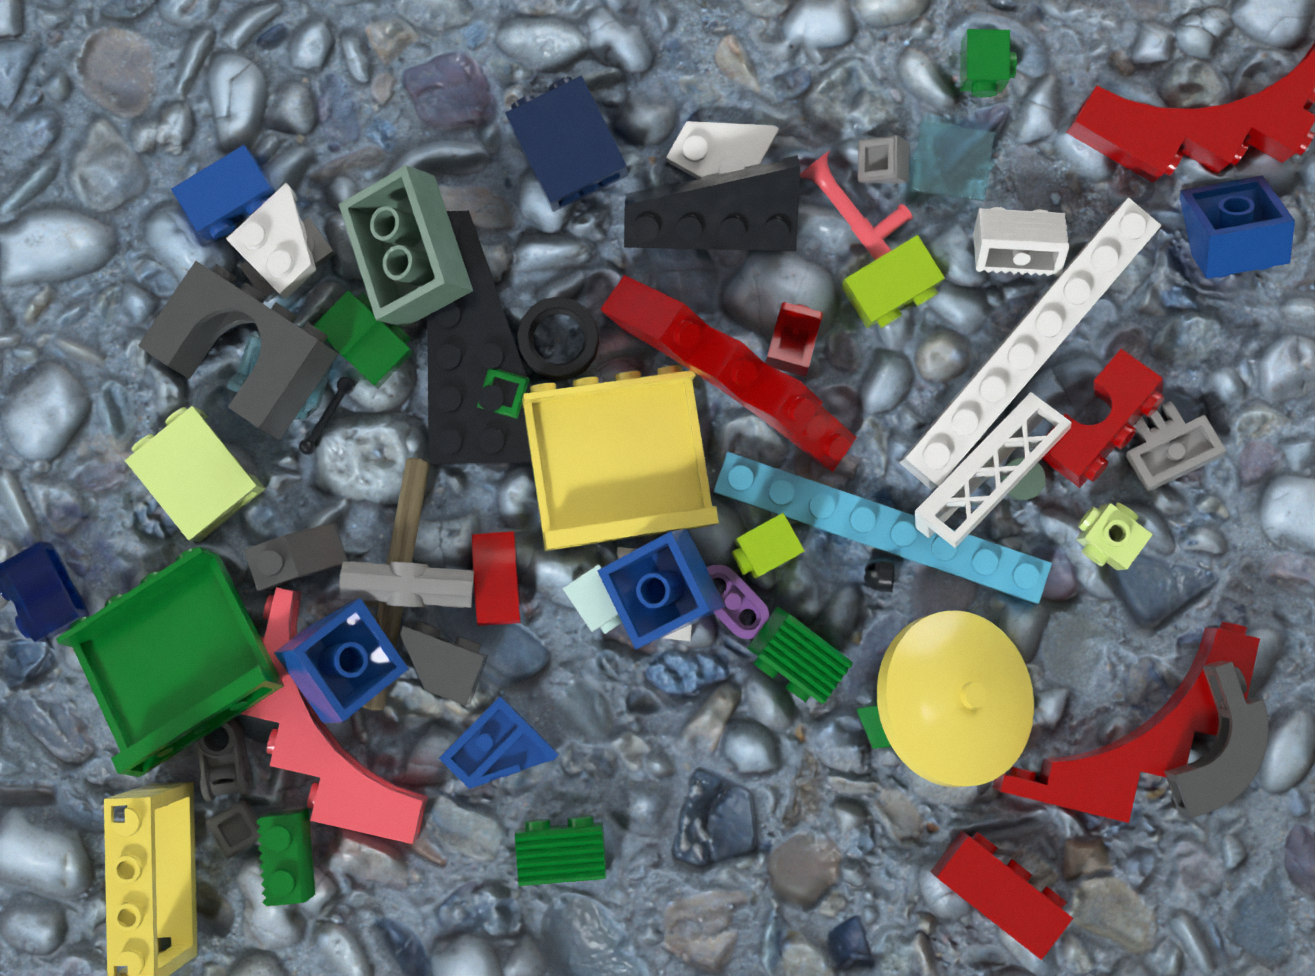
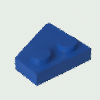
(496, 747)

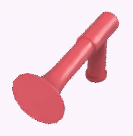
(869, 236)

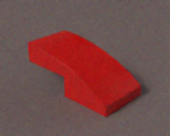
(496, 578)

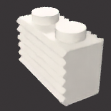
(1020, 241)

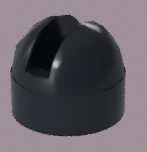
(880, 574)

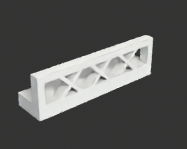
(985, 463)

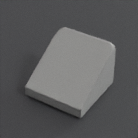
(883, 160)

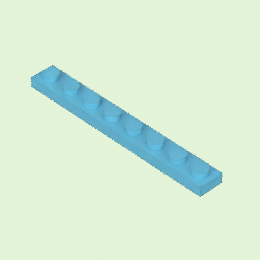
(880, 527)

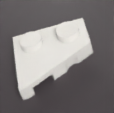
(720, 147)

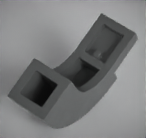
(1235, 753)

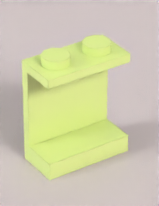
(193, 474)

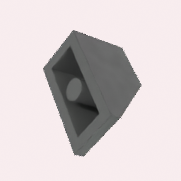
(295, 556)

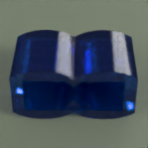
(41, 592)

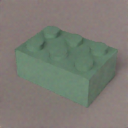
(405, 247)

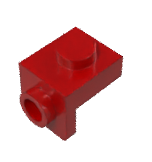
(794, 338)

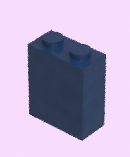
(566, 142)

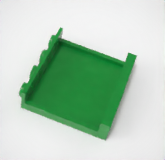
(172, 660)

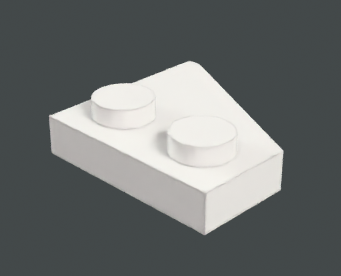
(276, 243)

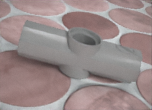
(406, 584)

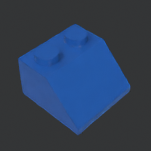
(1237, 227)
(661, 588)
(341, 662)

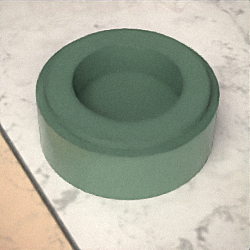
(1030, 484)

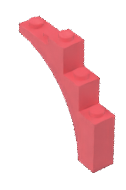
(347, 791)

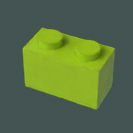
(892, 283)
(766, 547)

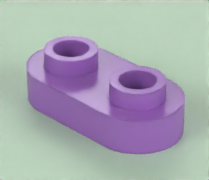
(737, 598)

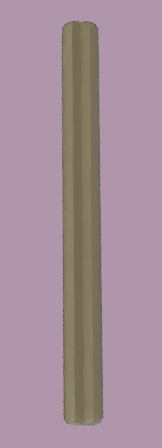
(402, 550)

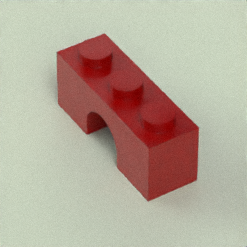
(1130, 393)

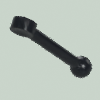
(344, 386)

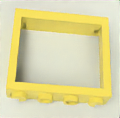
(151, 880)

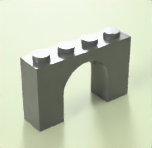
(289, 357)

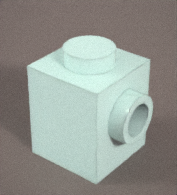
(593, 601)

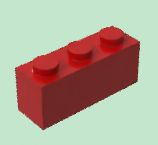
(1003, 893)

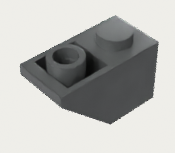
(442, 665)

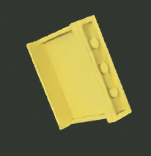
(617, 458)

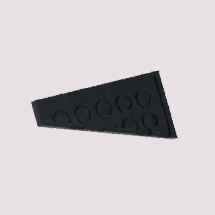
(462, 346)

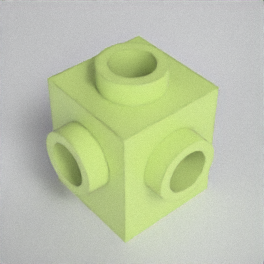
(1126, 535)

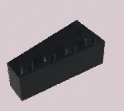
(719, 212)

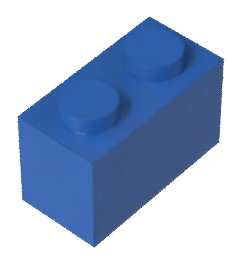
(224, 193)

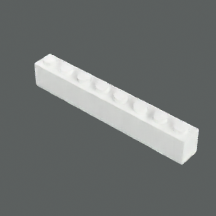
(1030, 344)

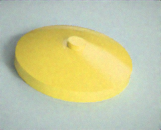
(955, 699)

